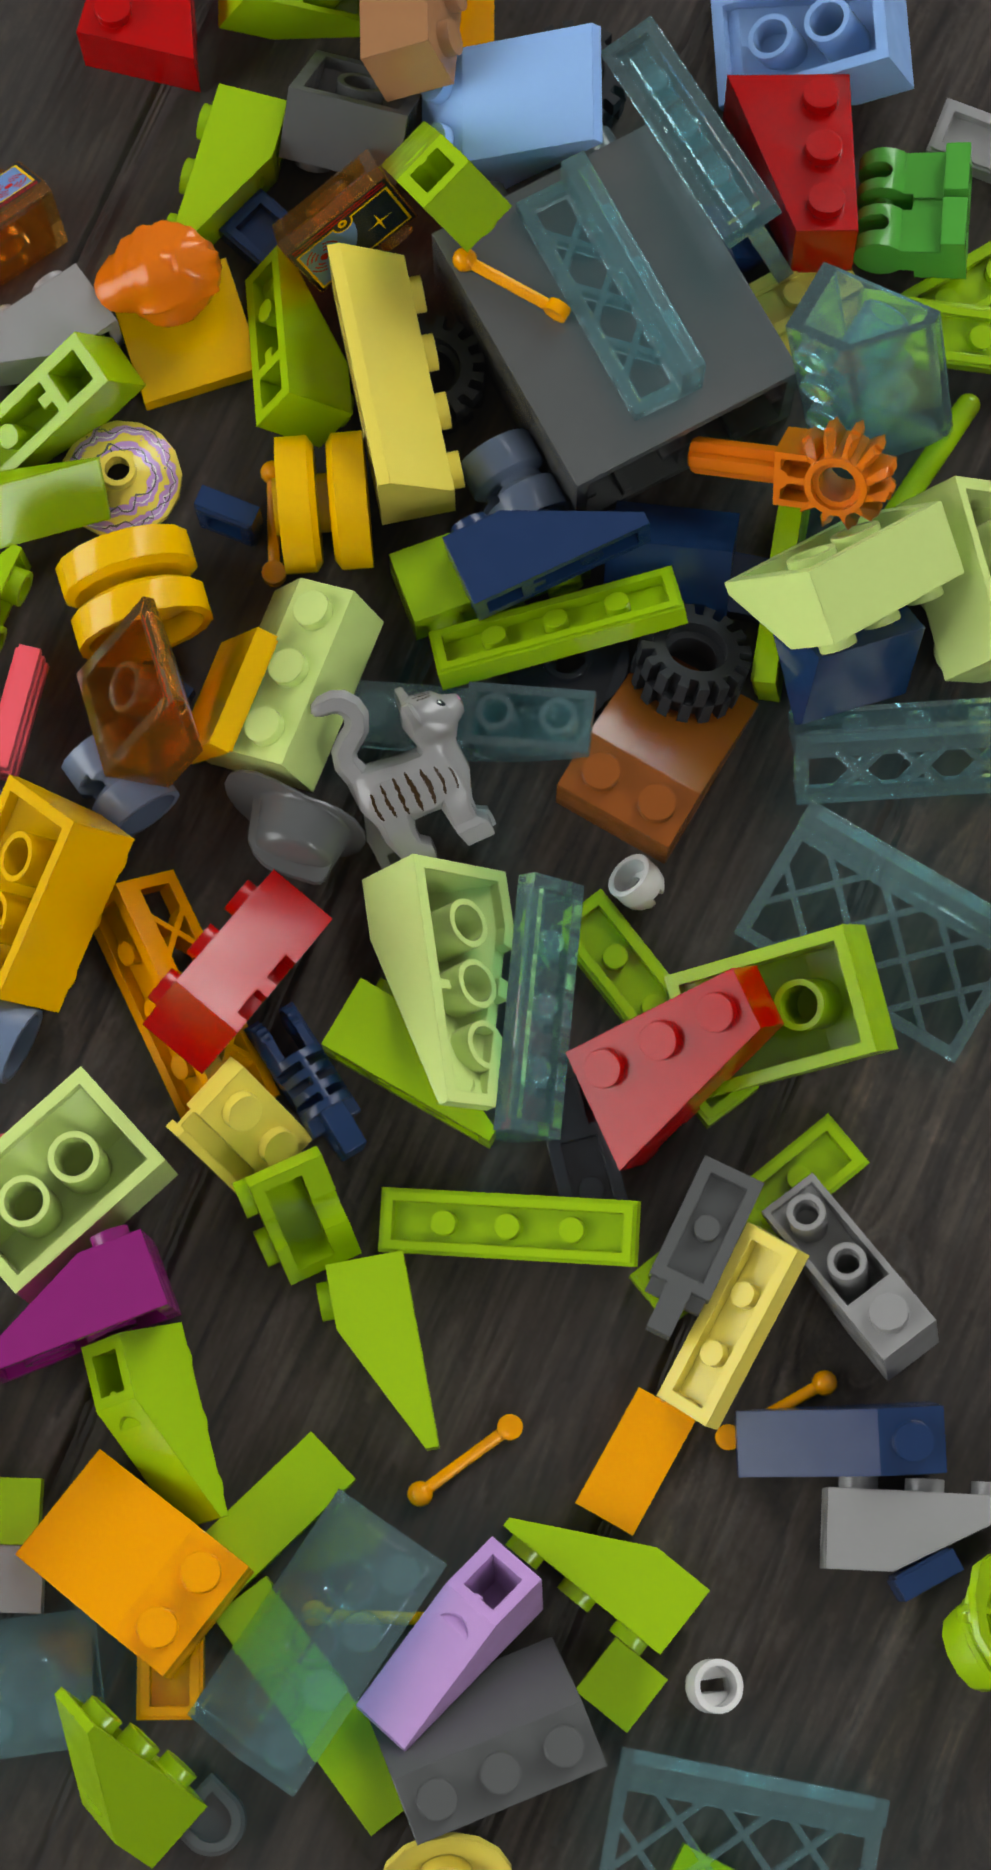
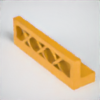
(140, 955)

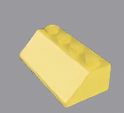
(393, 383)

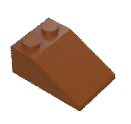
(649, 769)

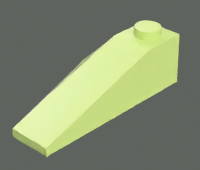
(442, 950)

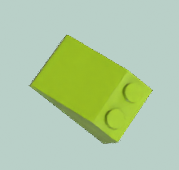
(825, 996)

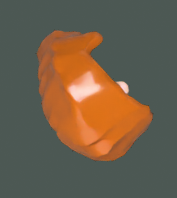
(160, 274)

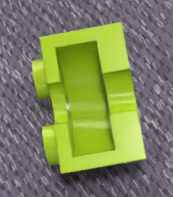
(299, 1215)

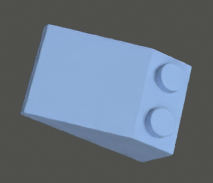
(815, 38)
(523, 102)

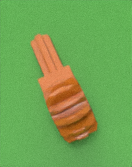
(804, 471)

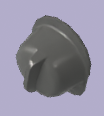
(290, 830)

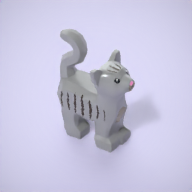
(409, 784)

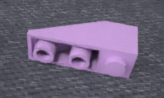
(453, 1642)

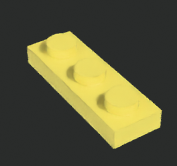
(732, 1326)

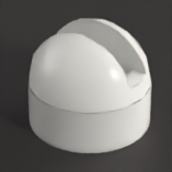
(627, 873)
(714, 1701)

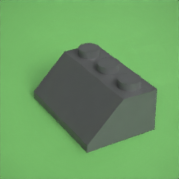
(495, 1745)

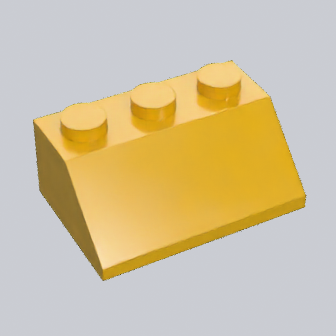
(53, 889)

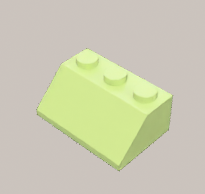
(851, 577)
(963, 613)
(320, 648)
(67, 1176)

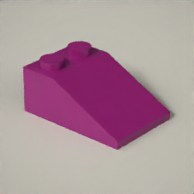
(96, 1295)

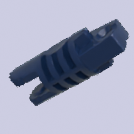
(311, 1084)

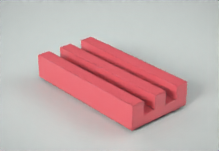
(20, 706)

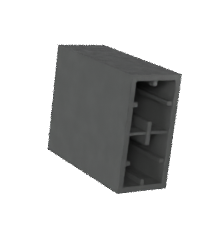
(552, 372)

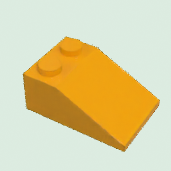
(135, 1564)

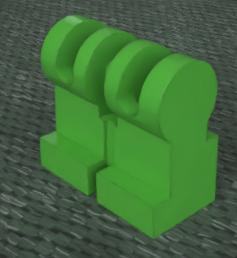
(915, 211)

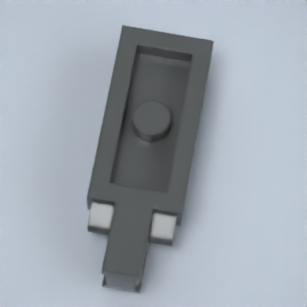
(699, 1243)

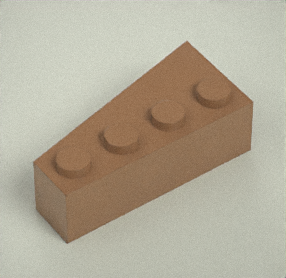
(410, 44)

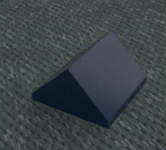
(694, 542)
(853, 677)

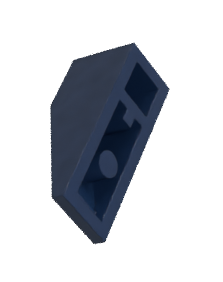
(528, 552)
(841, 1440)

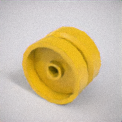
(322, 502)
(119, 568)

